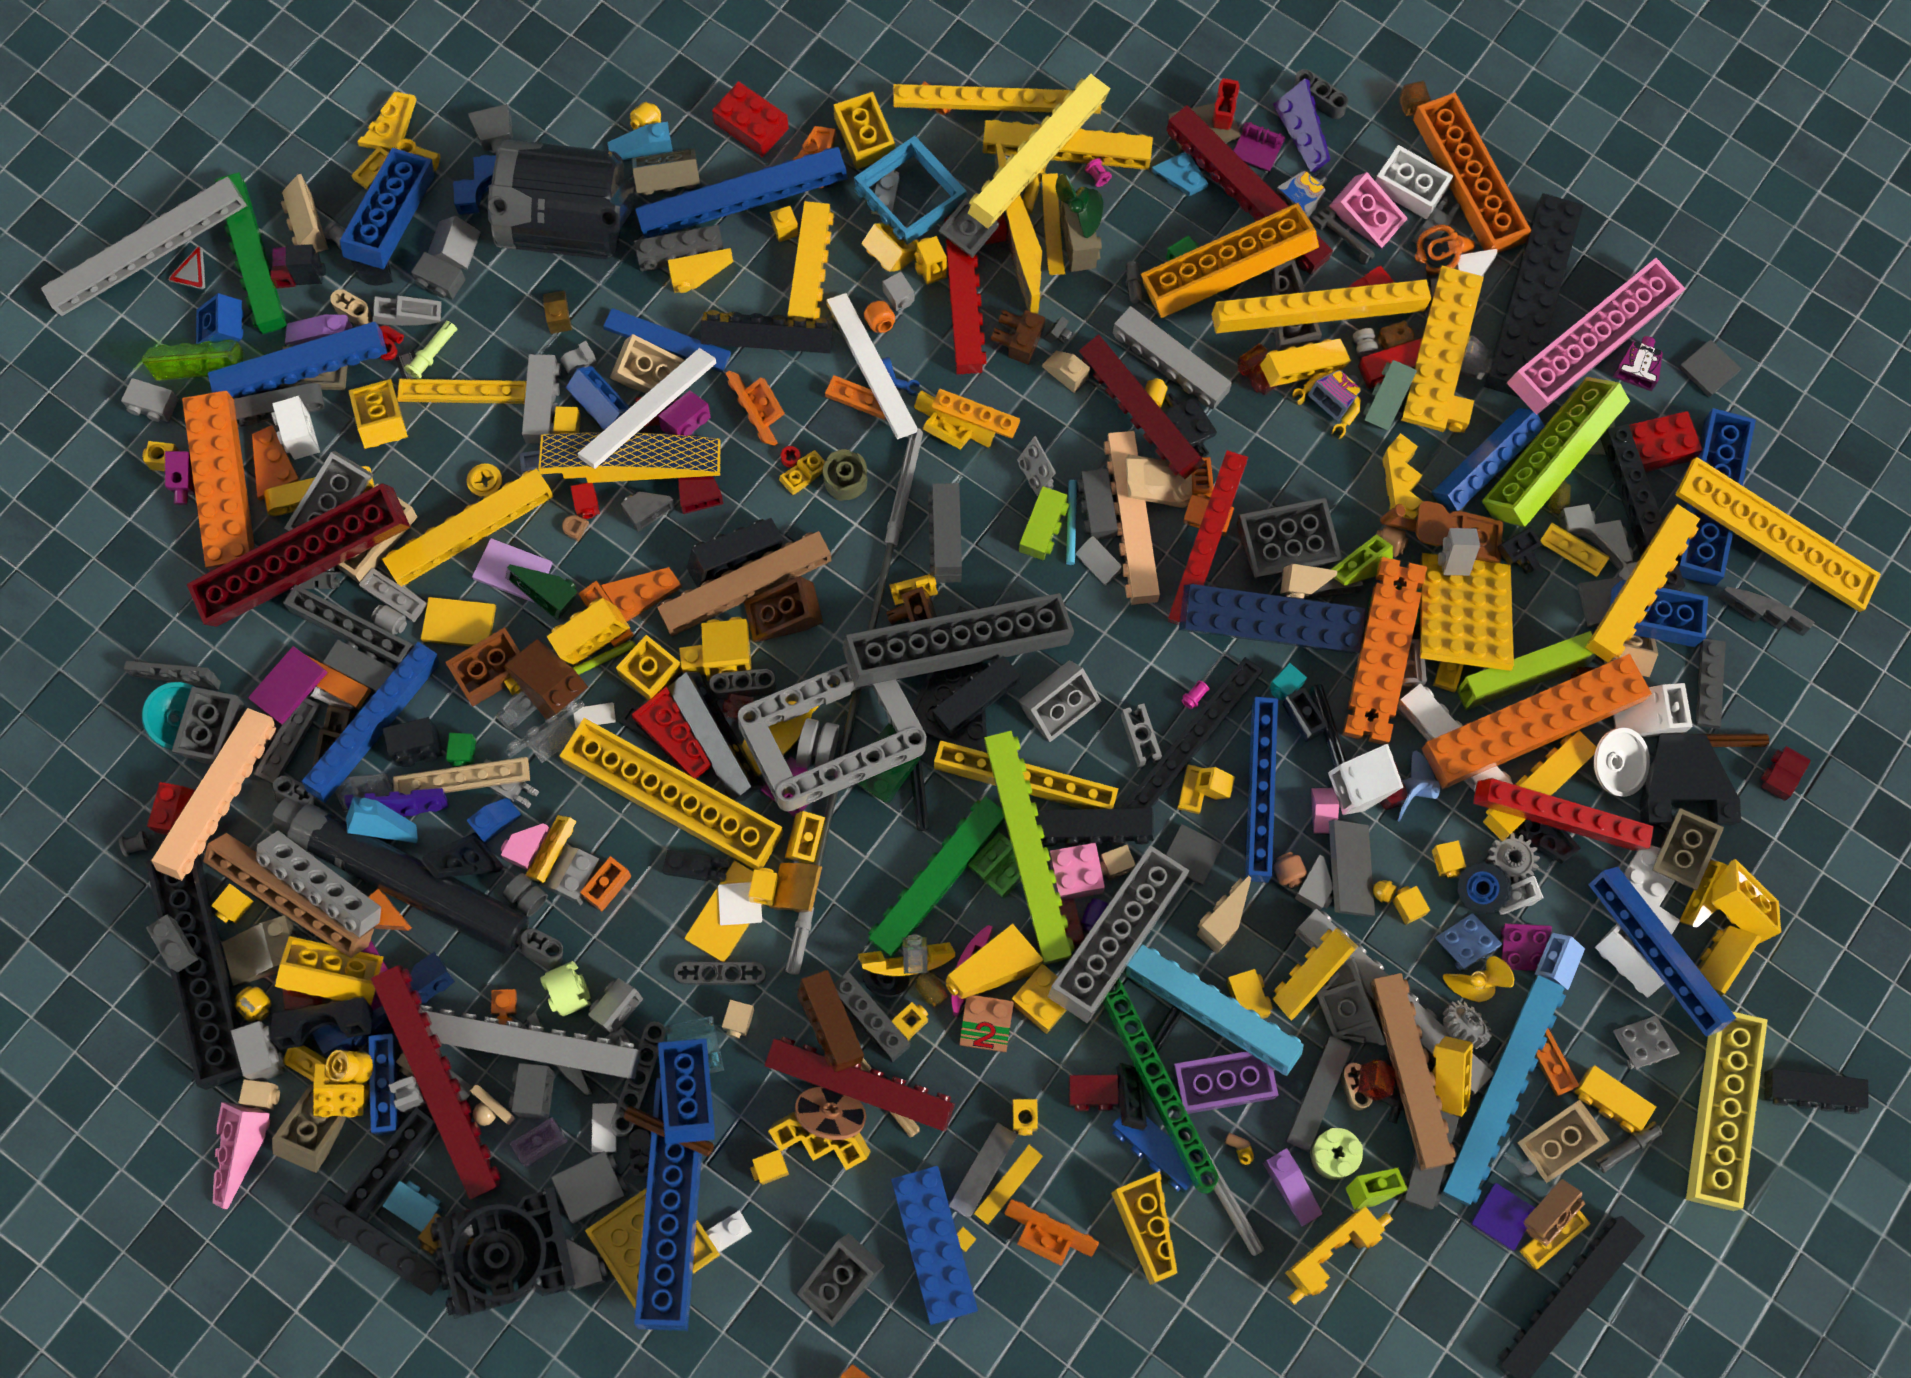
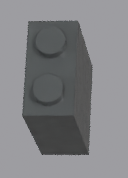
(590, 1186)

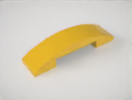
(875, 962)

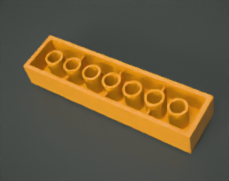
(1230, 260)

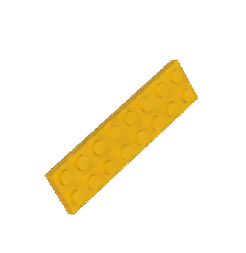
(1442, 348)

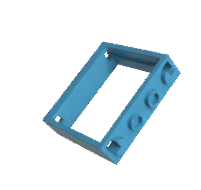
(891, 161)

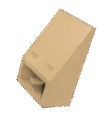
(1221, 926)

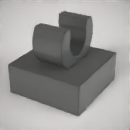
(1059, 331)

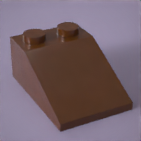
(783, 610)
(545, 678)

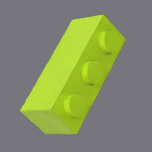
(1044, 523)

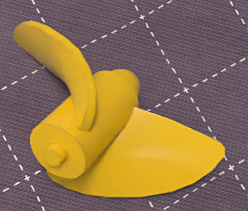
(1481, 984)

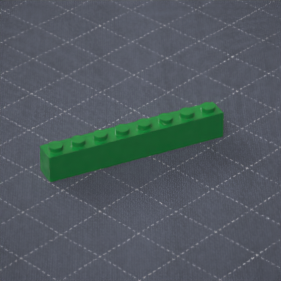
(253, 264)
(937, 878)

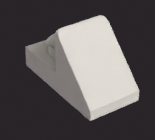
(1523, 894)

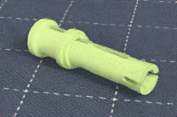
(425, 357)

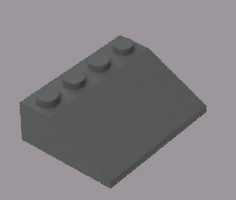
(1288, 536)

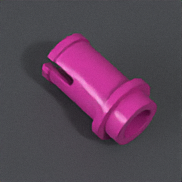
(1195, 694)

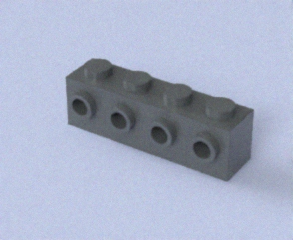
(656, 251)

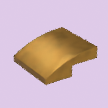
(796, 887)

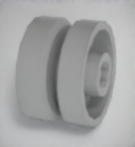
(815, 744)

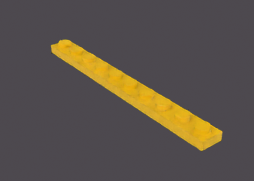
(978, 98)

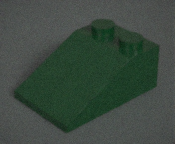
(545, 589)
(889, 782)

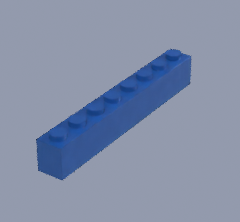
(300, 361)
(370, 721)
(1261, 789)
(1662, 951)

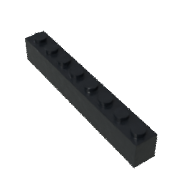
(1570, 1299)

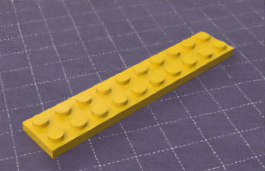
(1778, 534)

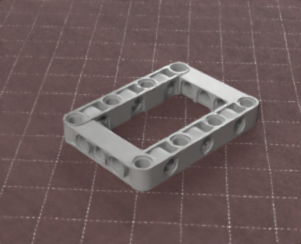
(847, 769)

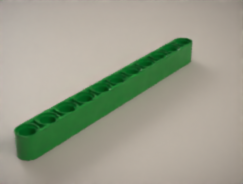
(1158, 1081)

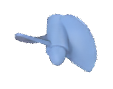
(1421, 782)

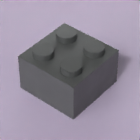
(532, 1091)

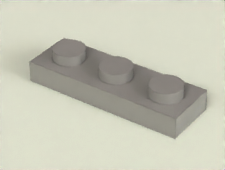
(392, 595)

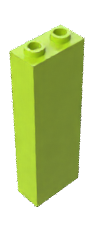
(1526, 672)

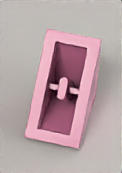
(1324, 809)

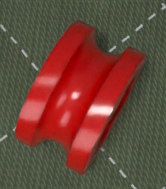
(393, 350)
(787, 450)

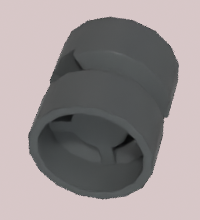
(522, 892)

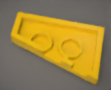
(391, 123)

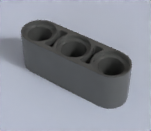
(1331, 95)
(732, 679)

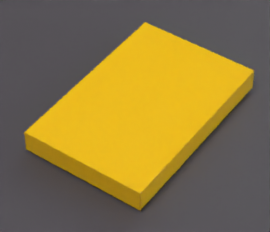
(457, 622)

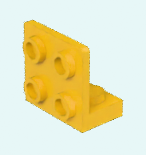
(336, 1099)

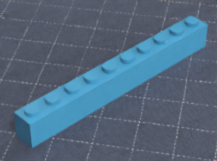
(1503, 1090)

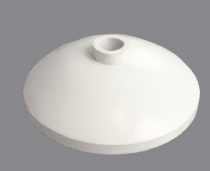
(1621, 762)

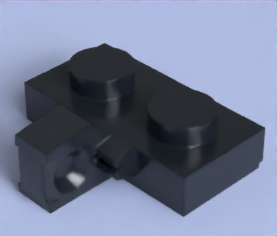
(1521, 549)

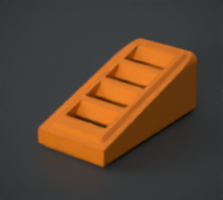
(1203, 489)

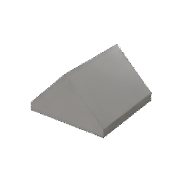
(454, 242)

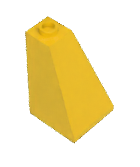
(996, 964)

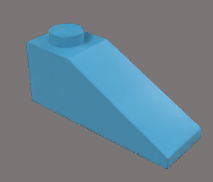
(643, 141)
(376, 820)

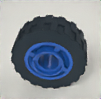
(1470, 887)

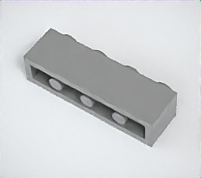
(540, 397)

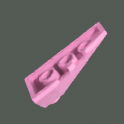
(241, 1137)

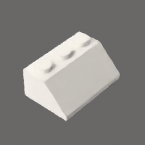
(1629, 961)

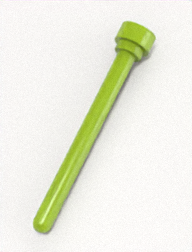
(600, 659)

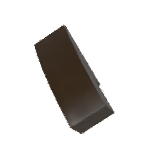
(336, 721)

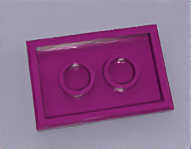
(287, 685)

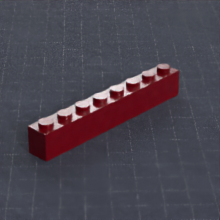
(1142, 407)
(861, 1085)

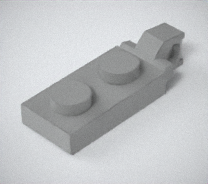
(887, 190)

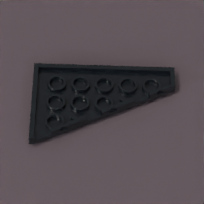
(939, 686)

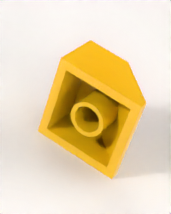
(887, 249)

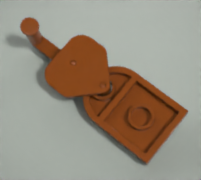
(1435, 521)

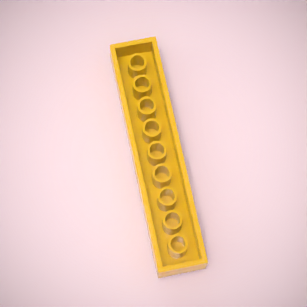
(671, 794)

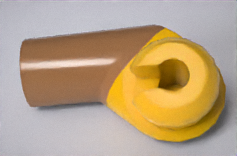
(1242, 1147)

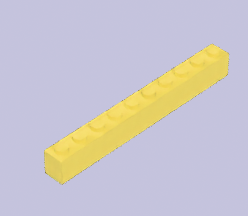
(1038, 151)

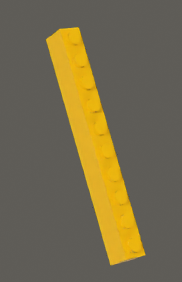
(1320, 306)

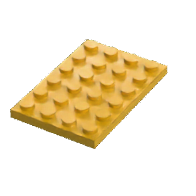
(1467, 616)

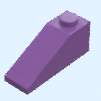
(315, 328)
(1293, 1186)

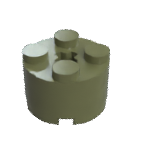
(856, 477)

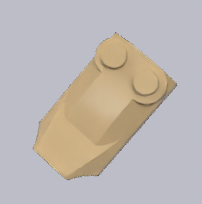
(1155, 482)

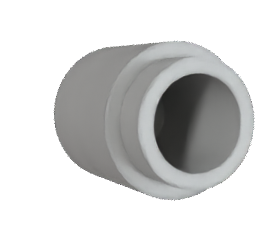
(389, 619)

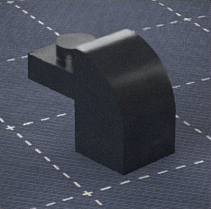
(372, 275)

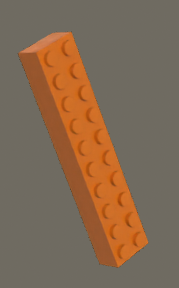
(1536, 721)

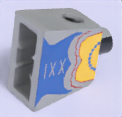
(1303, 190)

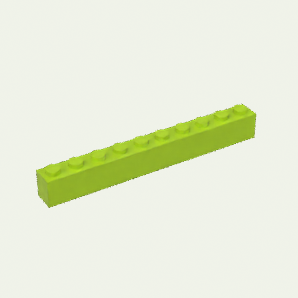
(1028, 848)

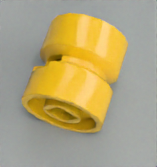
(349, 1066)

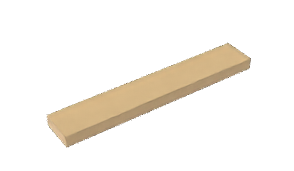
(466, 777)

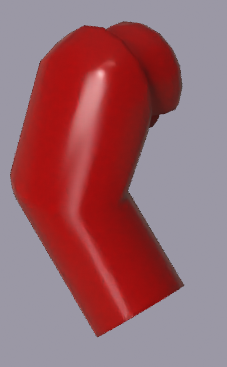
(390, 333)

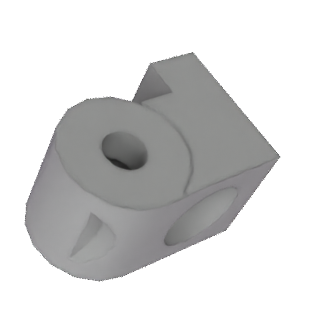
(578, 358)

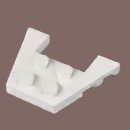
(1651, 885)

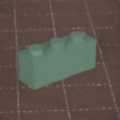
(1389, 394)

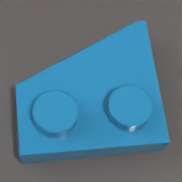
(1182, 173)

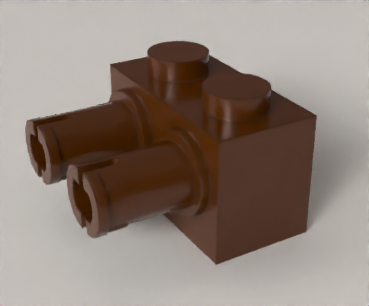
(1025, 339)
(916, 606)

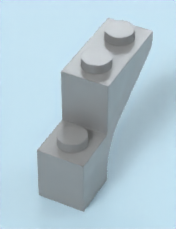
(1606, 536)

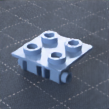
(1468, 941)

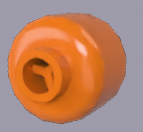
(879, 316)

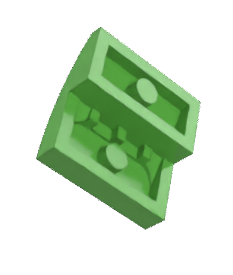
(997, 866)

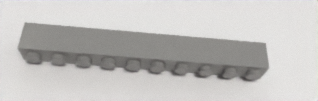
(143, 246)
(1432, 1031)
(534, 1043)

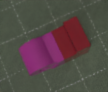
(279, 269)

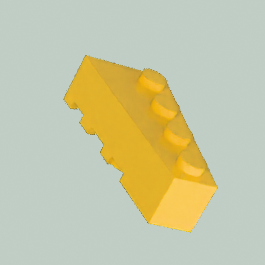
(1148, 1226)

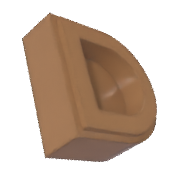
(574, 527)

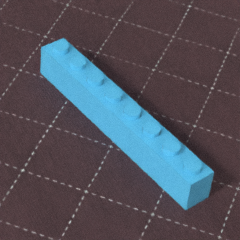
(1215, 1010)

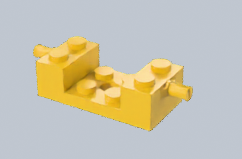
(1360, 1228)

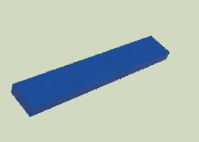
(665, 338)

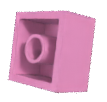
(1077, 871)

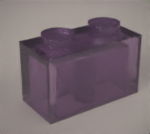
(538, 1142)

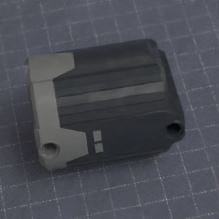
(558, 199)

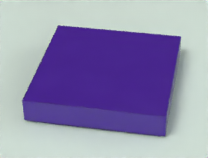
(1502, 1216)

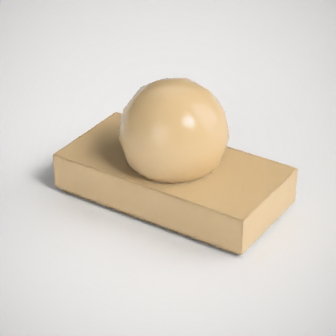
(486, 1111)

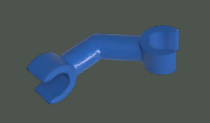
(898, 382)

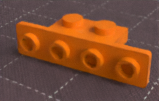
(759, 403)
(1047, 1235)

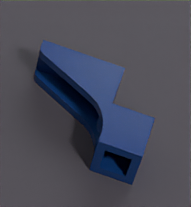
(469, 192)

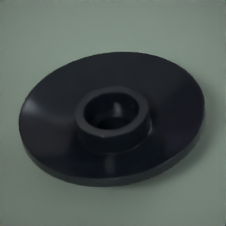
(885, 984)

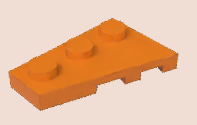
(271, 462)
(641, 591)

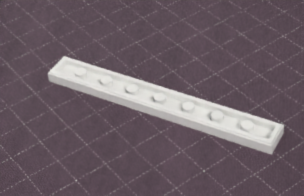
(871, 366)
(646, 408)

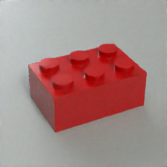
(750, 119)
(1666, 441)

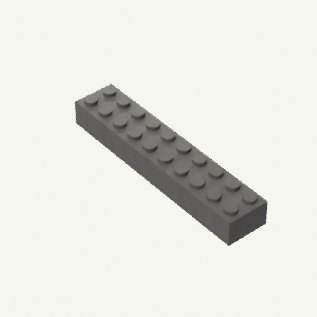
(957, 639)

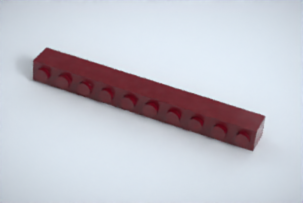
(1235, 176)
(435, 1081)

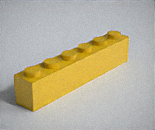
(810, 260)
(1546, 778)

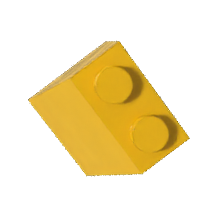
(725, 646)

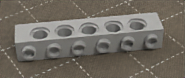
(318, 883)

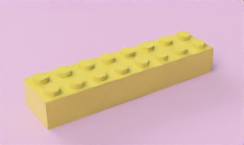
(1727, 1114)

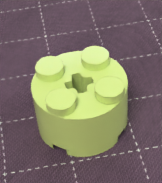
(566, 989)
(1323, 1158)

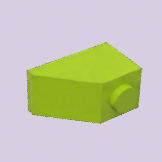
(1375, 1188)

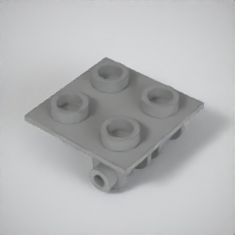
(1036, 466)
(1645, 1043)

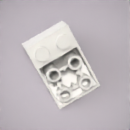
(1661, 713)
(1365, 780)

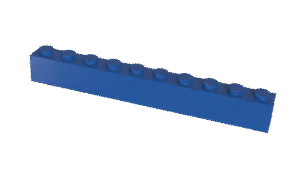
(741, 193)

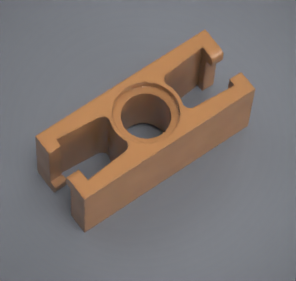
(1554, 1212)

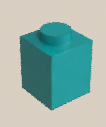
(1287, 682)

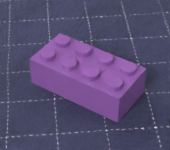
(1223, 1082)

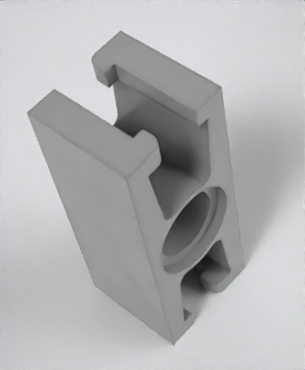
(1145, 727)
(408, 1095)

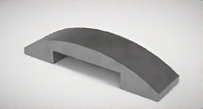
(983, 1170)

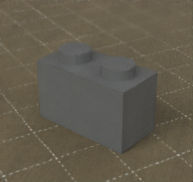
(438, 276)
(172, 943)

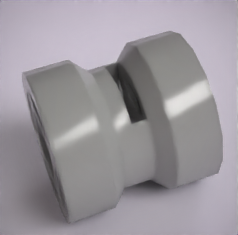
(1365, 342)

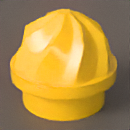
(1384, 891)

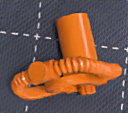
(1456, 243)

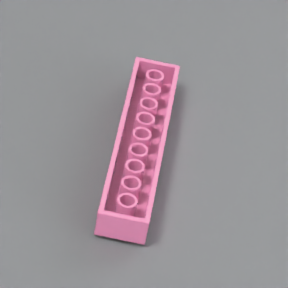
(1595, 336)

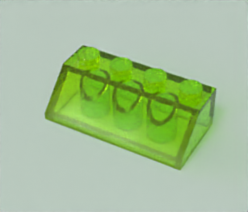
(191, 359)

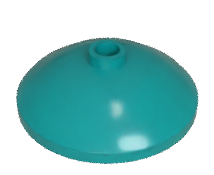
(157, 712)

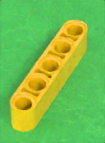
(286, 498)

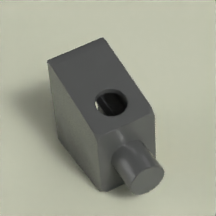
(491, 126)

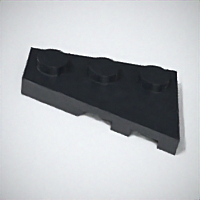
(1550, 840)

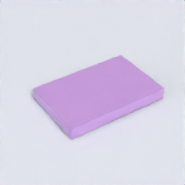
(498, 557)

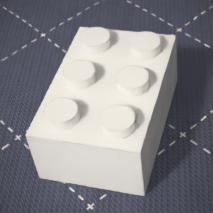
(1413, 182)

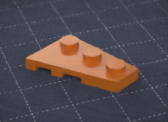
(817, 141)

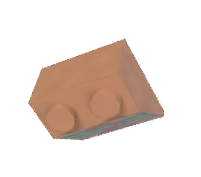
(986, 1023)

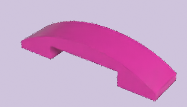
(976, 943)

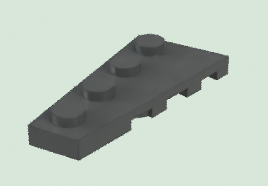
(191, 675)

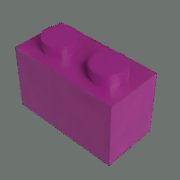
(684, 415)

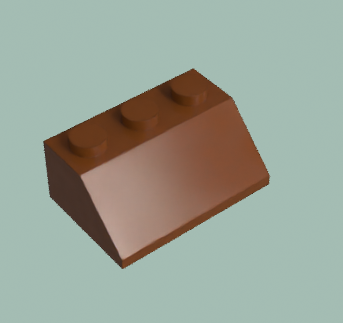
(481, 667)

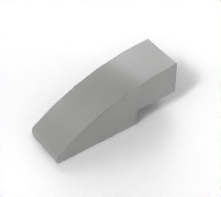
(405, 311)

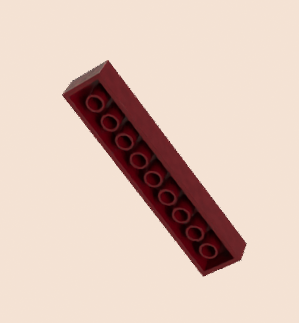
(298, 555)

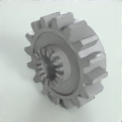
(1521, 851)
(1466, 1024)

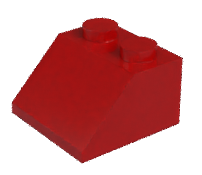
(168, 806)

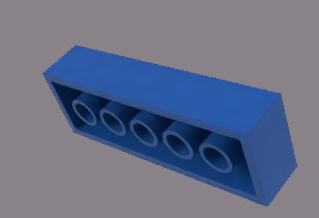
(387, 208)
(934, 1245)

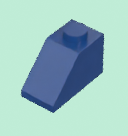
(493, 819)

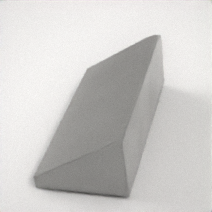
(1099, 560)

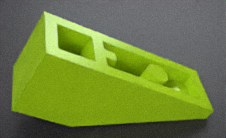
(1363, 561)

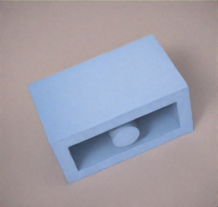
(1560, 959)

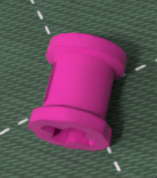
(1103, 176)

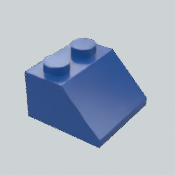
(219, 320)

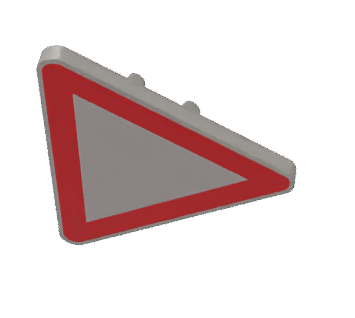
(191, 271)

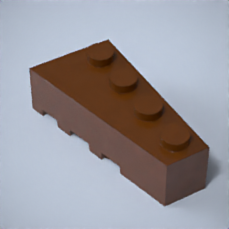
(829, 1021)

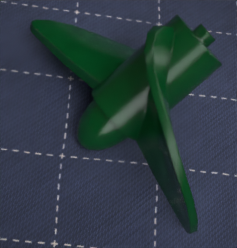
(1084, 202)

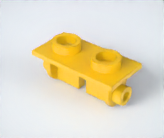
(927, 582)

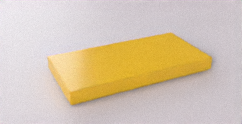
(707, 932)

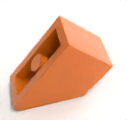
(390, 916)

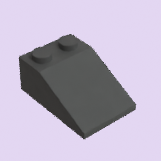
(840, 1279)

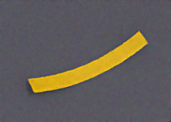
(1052, 225)
(1002, 1192)

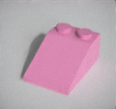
(1368, 210)

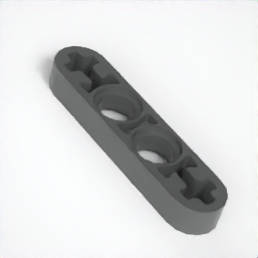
(720, 970)

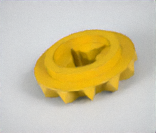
(475, 477)

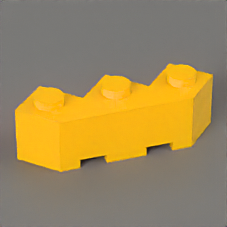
(1401, 477)
(789, 1131)

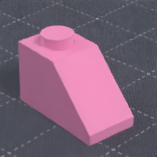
(524, 846)

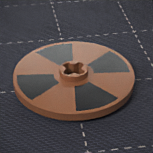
(829, 1114)

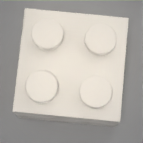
(295, 428)

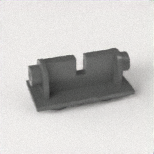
(325, 580)

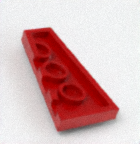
(667, 727)

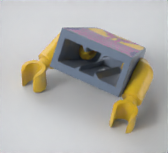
(1335, 394)

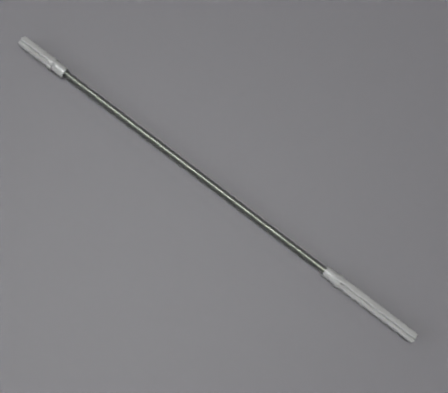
(894, 527)

